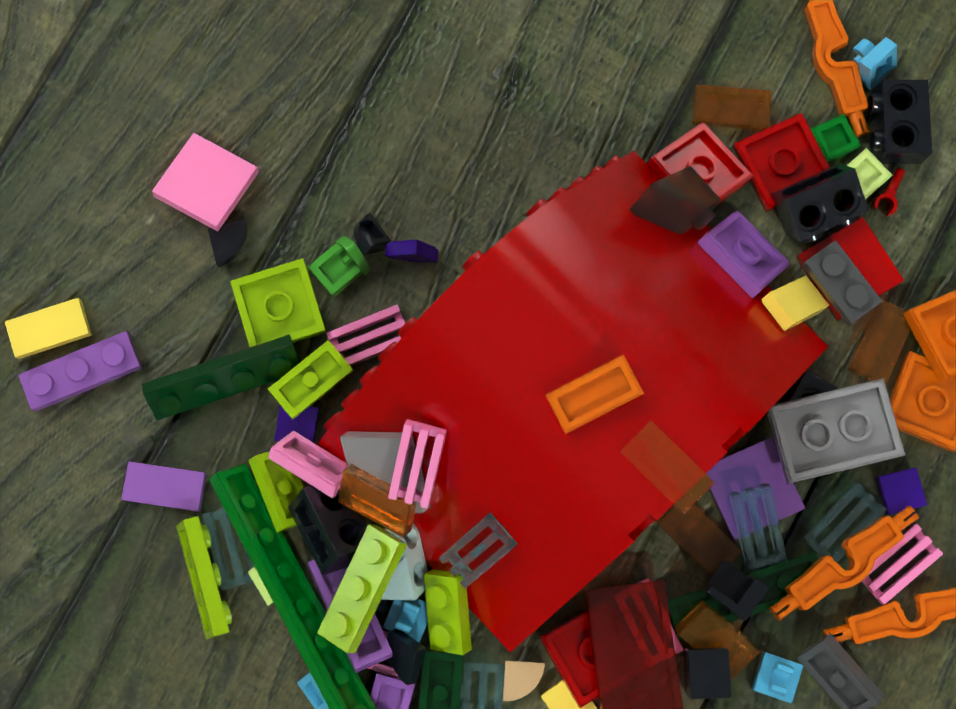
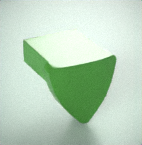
(339, 266)

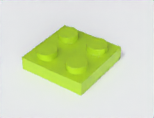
(278, 304)

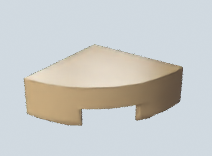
(521, 678)

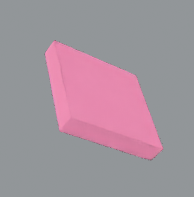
(205, 182)

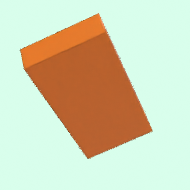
(594, 394)

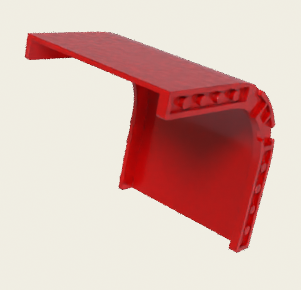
(534, 314)

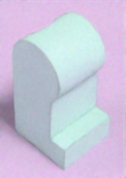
(408, 577)

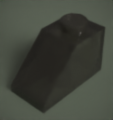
(678, 202)

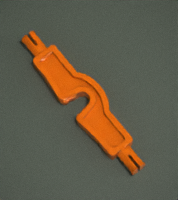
(841, 76)
(828, 575)
(890, 619)

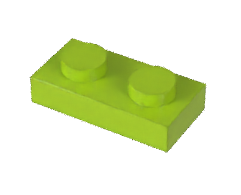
(310, 379)
(277, 488)
(447, 612)

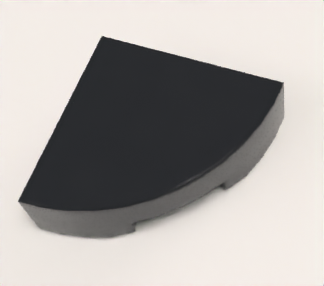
(370, 235)
(228, 241)
(406, 656)

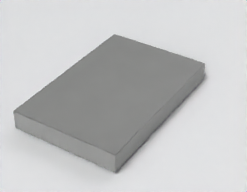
(835, 431)

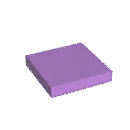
(744, 253)
(749, 469)

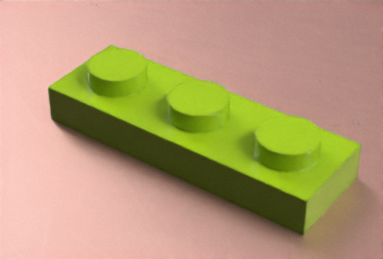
(204, 577)
(362, 588)

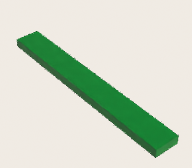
(289, 589)

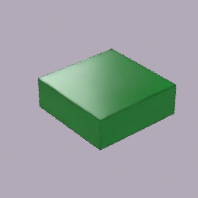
(835, 138)

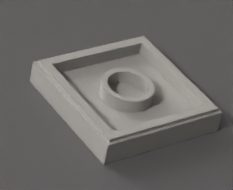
(378, 454)

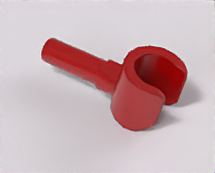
(890, 192)

